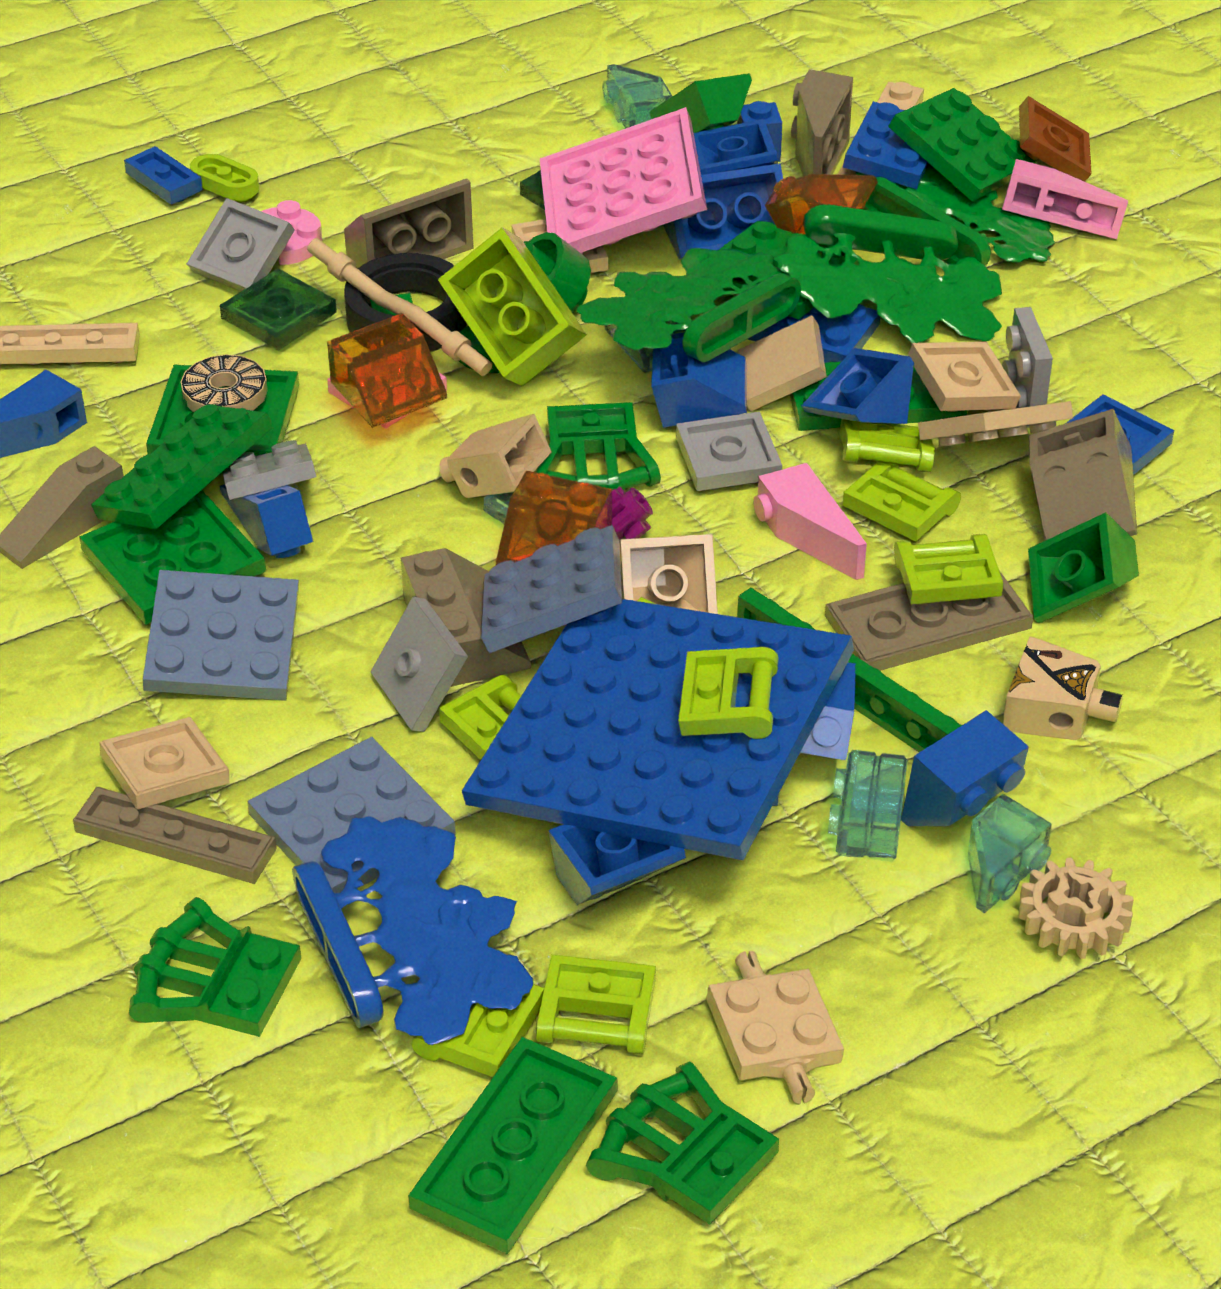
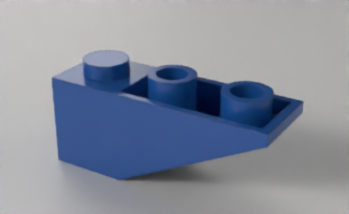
(39, 414)

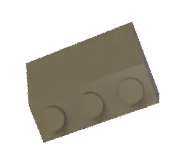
(427, 224)
(456, 594)

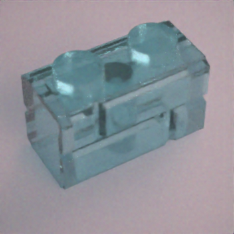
(870, 805)

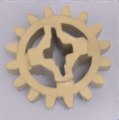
(1075, 908)

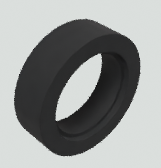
(404, 274)

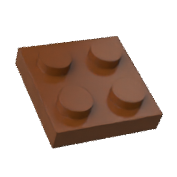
(1054, 140)

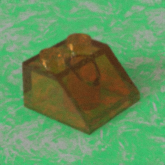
(551, 512)

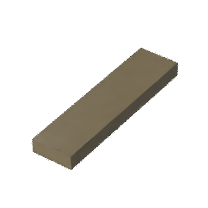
(176, 835)

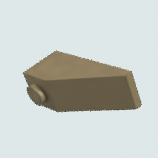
(60, 507)

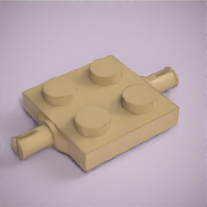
(775, 1025)

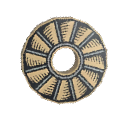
(244, 376)

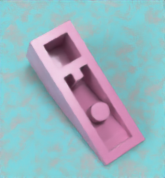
(1063, 200)
(809, 518)

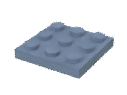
(551, 588)
(221, 635)
(325, 798)

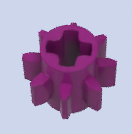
(630, 513)

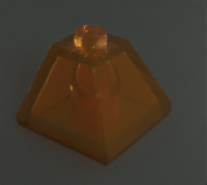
(796, 196)

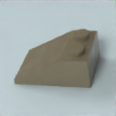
(822, 121)

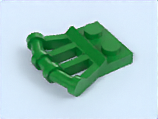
(598, 429)
(238, 994)
(702, 1171)

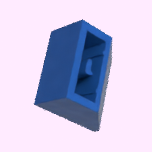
(696, 389)

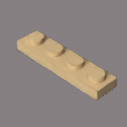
(69, 343)

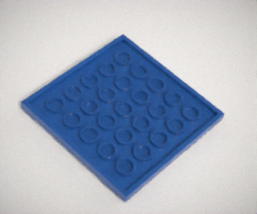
(603, 739)

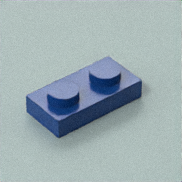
(163, 175)

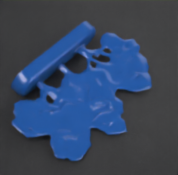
(425, 928)

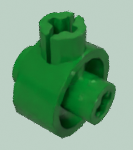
(563, 266)

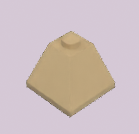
(670, 571)

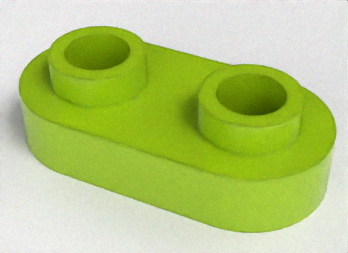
(226, 177)

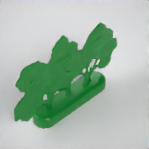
(939, 198)
(903, 292)
(664, 297)

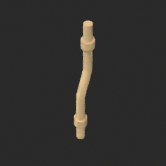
(453, 343)

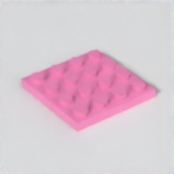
(623, 182)

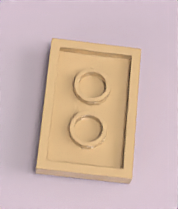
(995, 424)

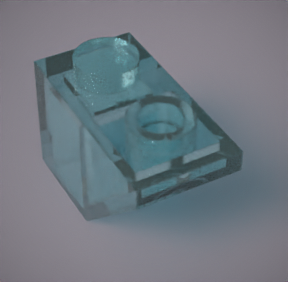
(633, 94)
(1004, 849)

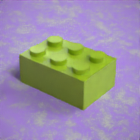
(512, 307)

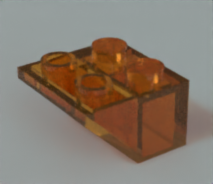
(385, 370)

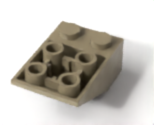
(1083, 473)

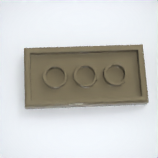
(894, 632)

